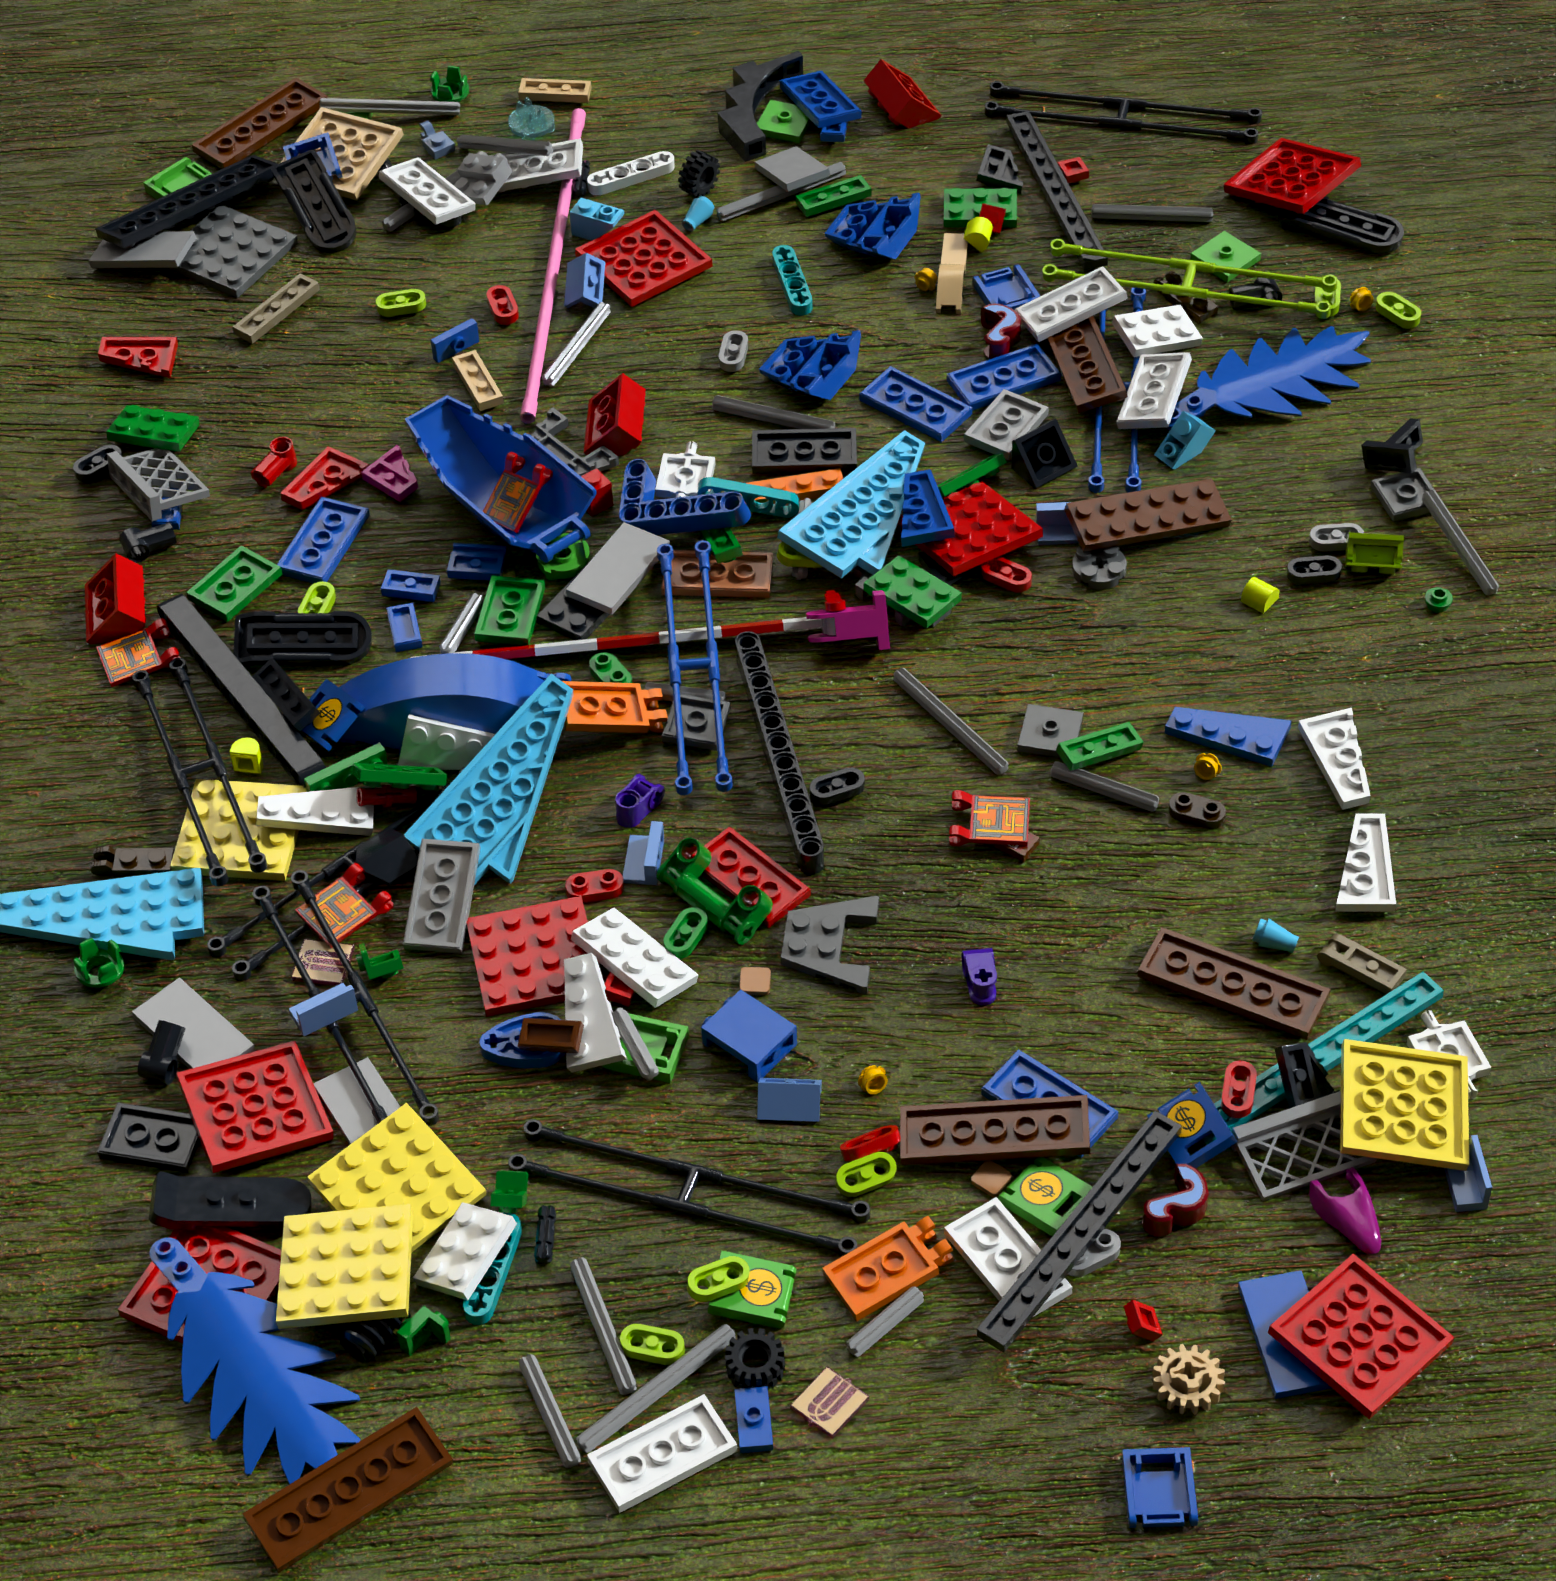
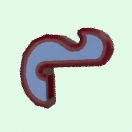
(1003, 326)
(1180, 1207)

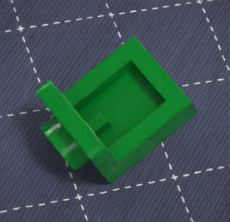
(383, 965)
(510, 1191)
(420, 1327)

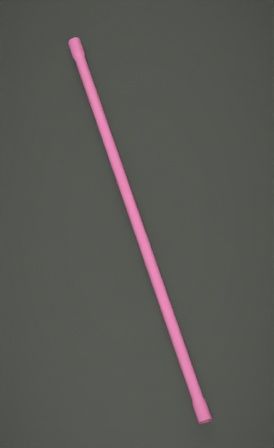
(530, 403)

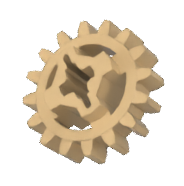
(1189, 1377)

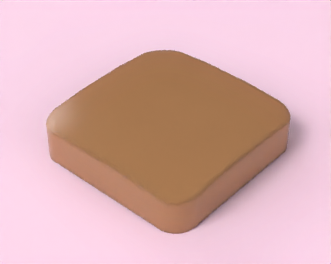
(755, 980)
(991, 1178)

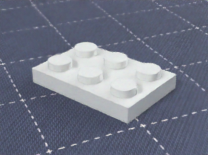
(1157, 330)
(465, 1251)

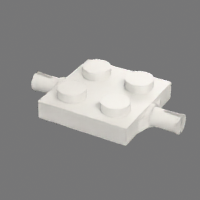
(682, 472)
(1455, 1040)

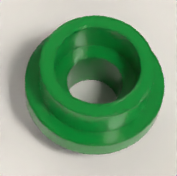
(1438, 599)

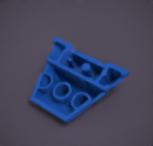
(876, 228)
(814, 365)

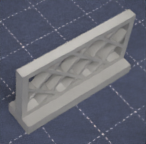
(139, 487)
(1285, 1125)

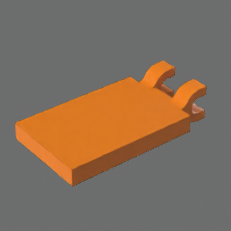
(614, 708)
(887, 1267)

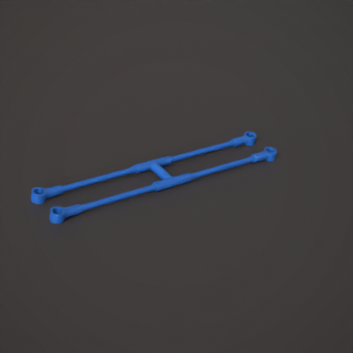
(1096, 480)
(665, 556)

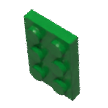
(966, 204)
(153, 428)
(234, 583)
(913, 591)
(509, 610)
(399, 775)

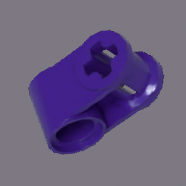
(637, 801)
(980, 975)

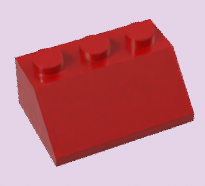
(900, 96)
(616, 417)
(115, 601)

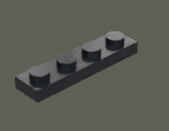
(286, 695)

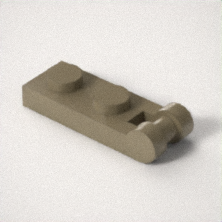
(1362, 963)

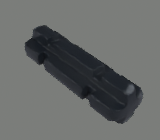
(580, 183)
(545, 1234)

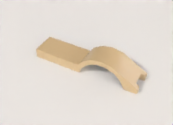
(952, 272)

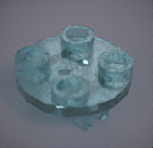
(531, 120)

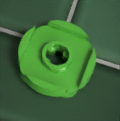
(561, 568)

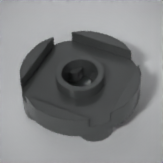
(1086, 569)

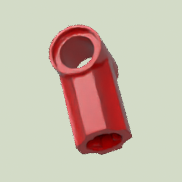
(279, 459)

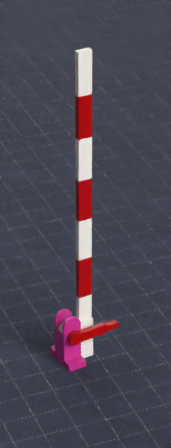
(836, 623)

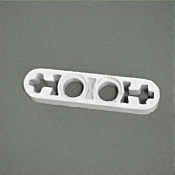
(656, 165)

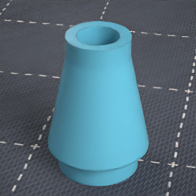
(698, 212)
(1274, 936)

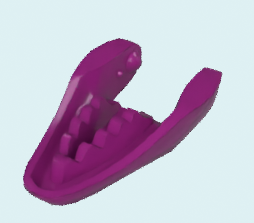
(1349, 1214)

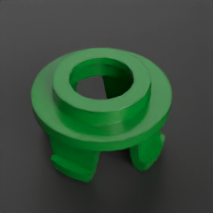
(442, 87)
(93, 956)

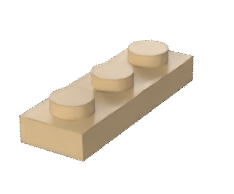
(555, 90)
(477, 380)

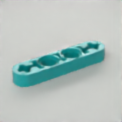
(790, 280)
(751, 492)
(499, 1270)

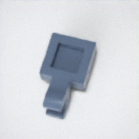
(435, 143)

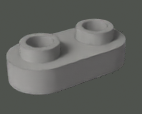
(733, 351)
(1332, 536)
(1098, 1254)

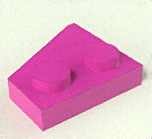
(391, 475)

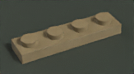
(276, 308)

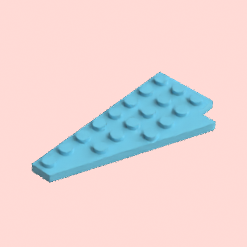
(859, 514)
(501, 786)
(136, 912)

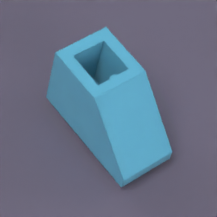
(593, 219)
(1184, 440)

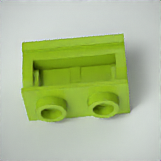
(1374, 551)

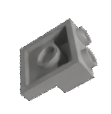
(482, 176)

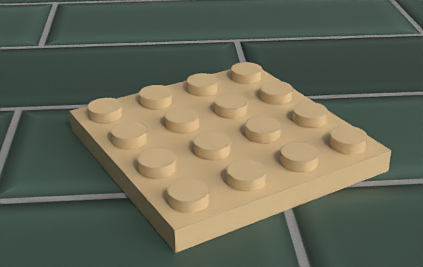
(358, 145)

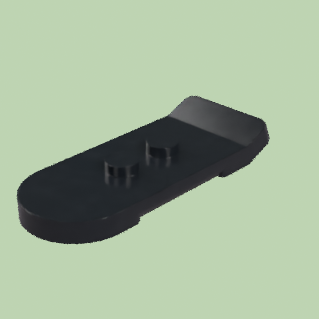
(316, 202)
(1347, 225)
(301, 638)
(226, 1201)

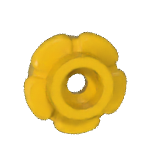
(926, 279)
(1361, 299)
(1202, 768)
(873, 1079)

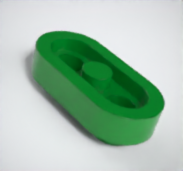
(607, 668)
(683, 935)

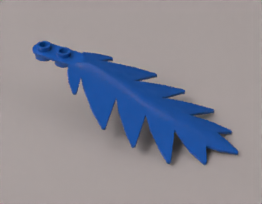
(1254, 385)
(254, 1366)

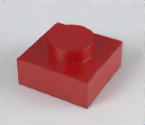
(1074, 169)
(994, 215)
(618, 991)
(1142, 1320)

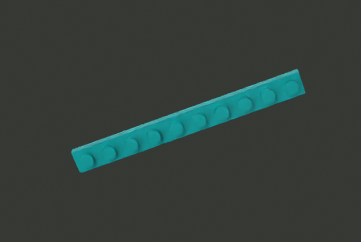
(1363, 1026)

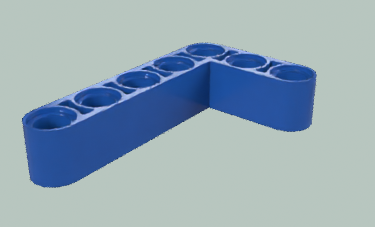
(678, 513)

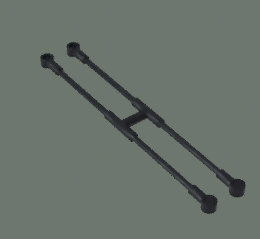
(1249, 136)
(344, 860)
(217, 873)
(361, 994)
(693, 1172)

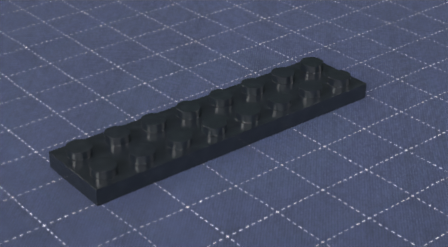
(187, 202)

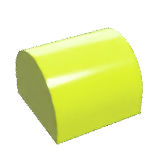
(978, 233)
(1259, 595)
(246, 756)

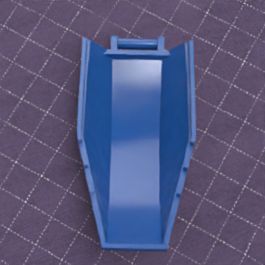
(470, 458)
(446, 688)

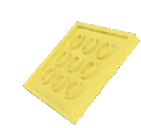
(226, 834)
(1404, 1105)
(399, 1165)
(345, 1266)

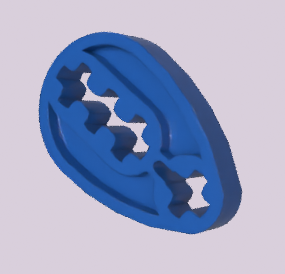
(507, 1051)

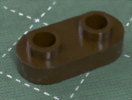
(1197, 810)

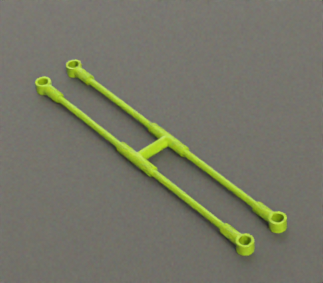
(1051, 273)

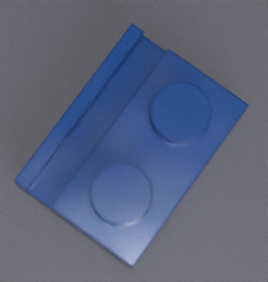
(476, 561)

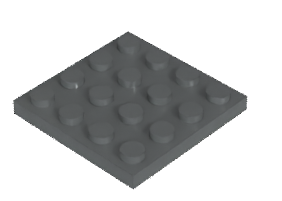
(233, 250)

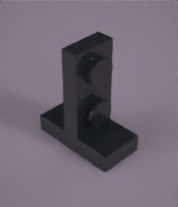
(1397, 452)

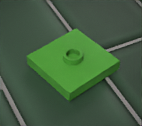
(783, 121)
(1227, 252)

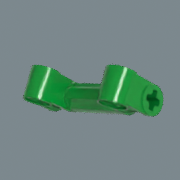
(700, 896)

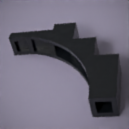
(749, 88)

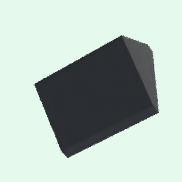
(1042, 454)

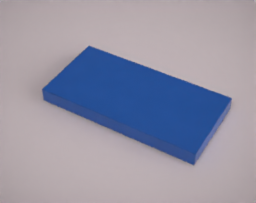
(820, 99)
(1014, 371)
(915, 404)
(322, 540)
(1027, 1078)
(1264, 1303)

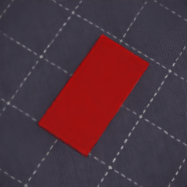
(740, 864)

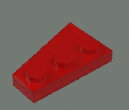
(143, 354)
(323, 477)

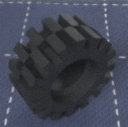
(699, 174)
(752, 1344)

